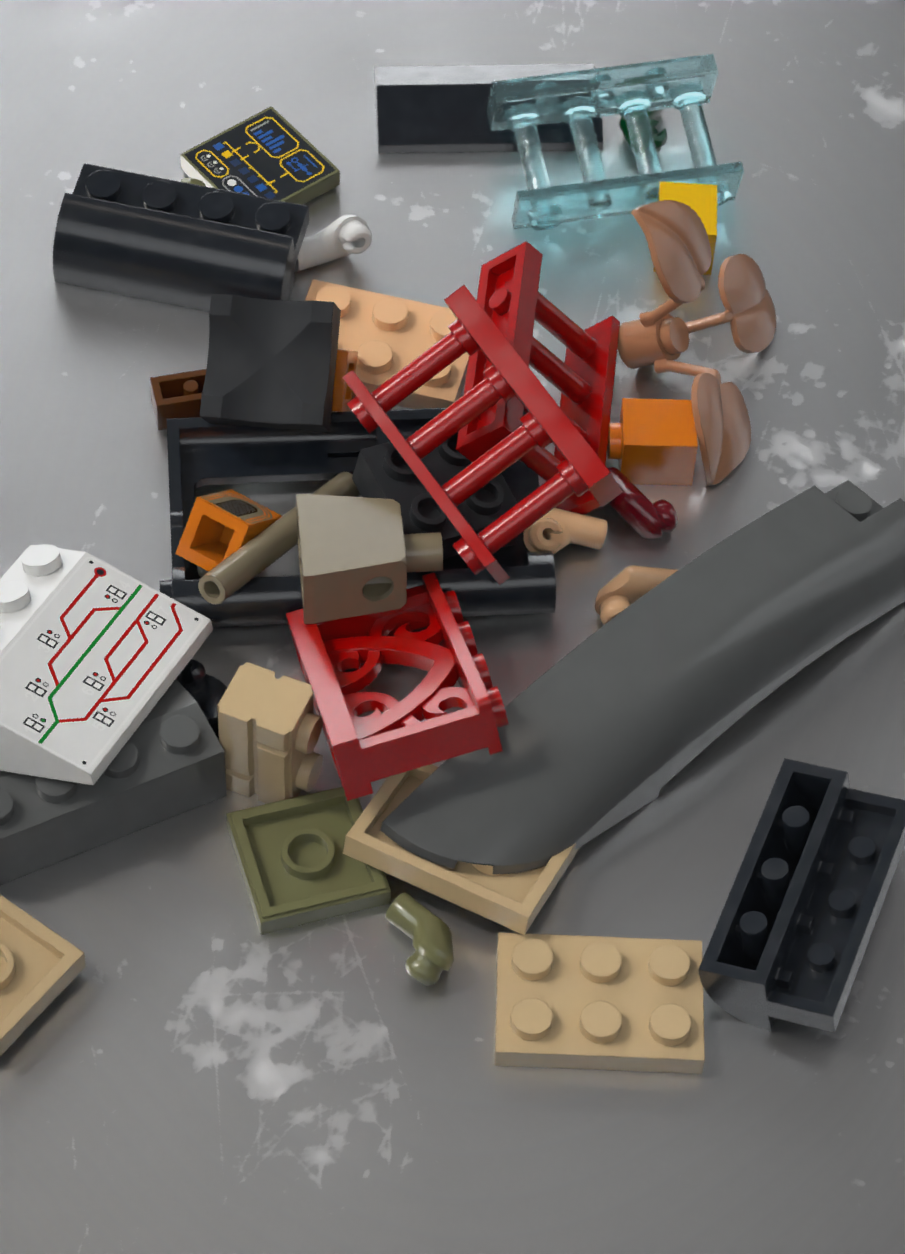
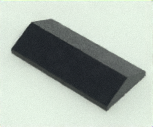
(447, 109)

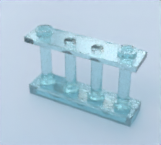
(603, 92)

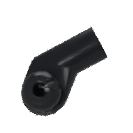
(204, 689)

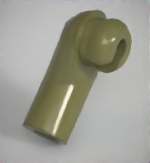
(429, 935)

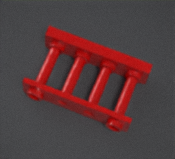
(586, 379)
(540, 426)

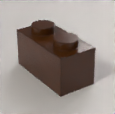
(177, 396)

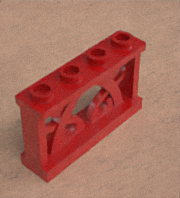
(397, 739)

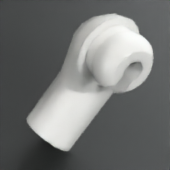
(340, 239)

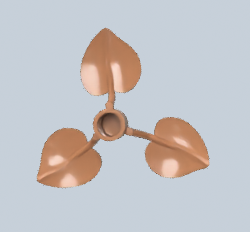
(680, 257)

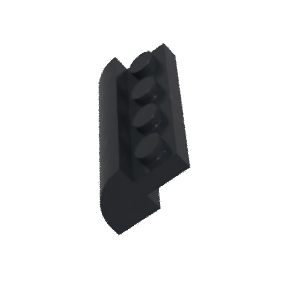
(175, 240)
(804, 900)

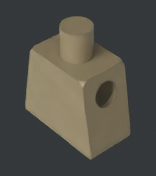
(357, 556)

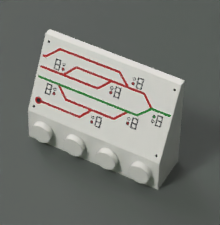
(83, 661)

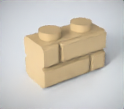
(269, 735)

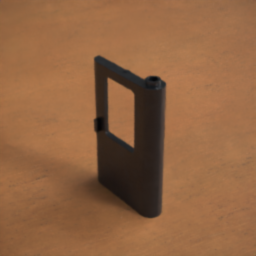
(245, 454)

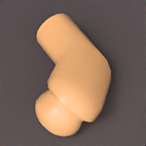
(564, 527)
(627, 588)

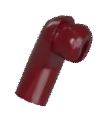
(638, 511)

